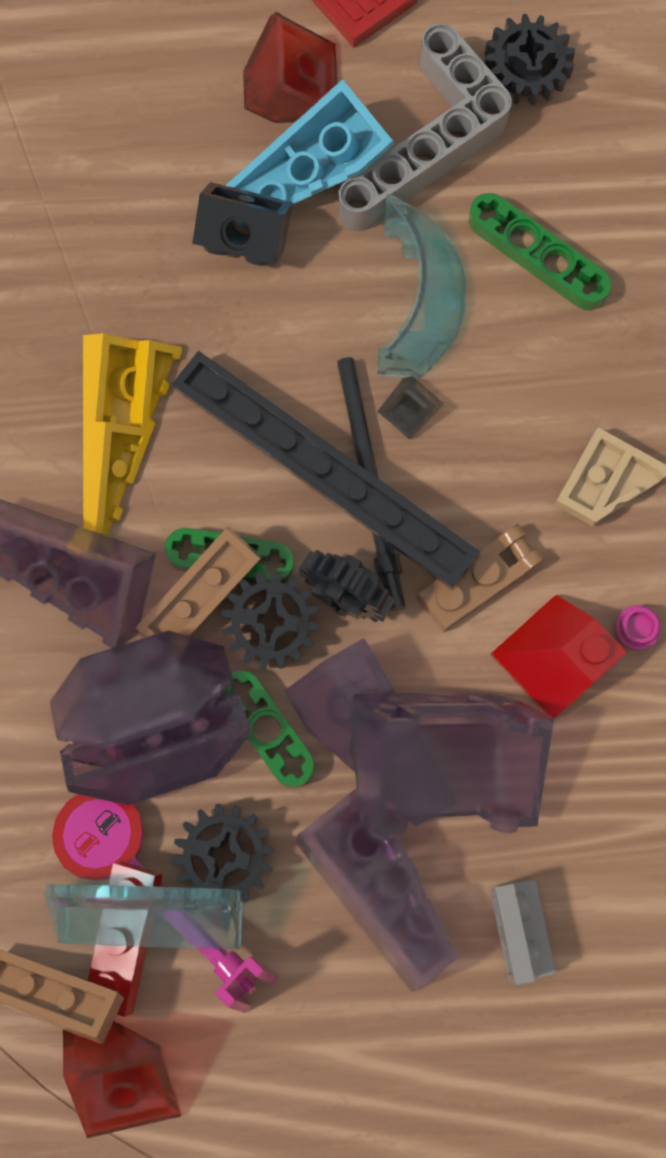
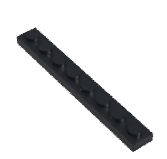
(327, 470)

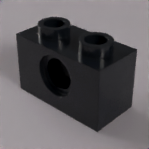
(264, 215)

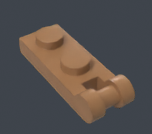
(483, 580)

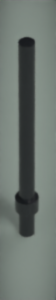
(387, 562)

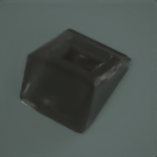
(410, 406)

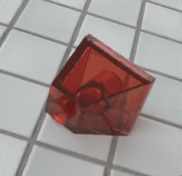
(288, 71)
(118, 1081)

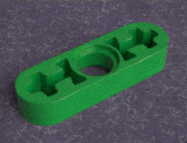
(199, 539)
(295, 750)

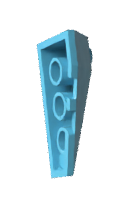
(318, 151)

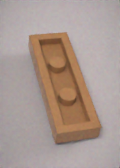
(201, 586)
(57, 997)

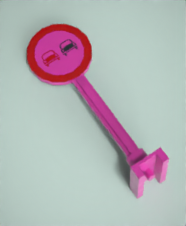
(97, 833)

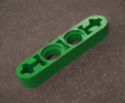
(544, 245)

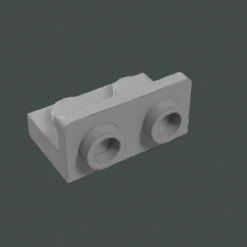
(522, 931)

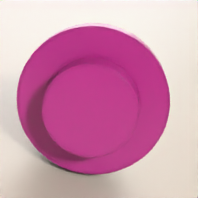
(637, 627)

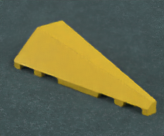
(119, 400)

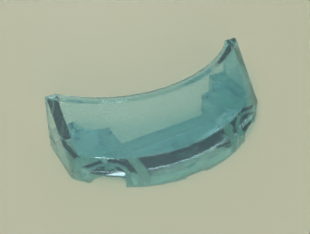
(439, 297)
(146, 916)

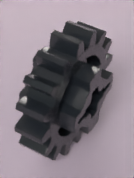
(530, 58)
(346, 586)
(290, 622)
(203, 849)

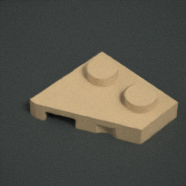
(607, 478)

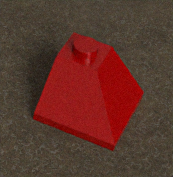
(558, 655)

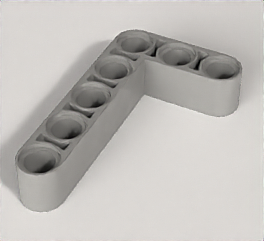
(434, 139)

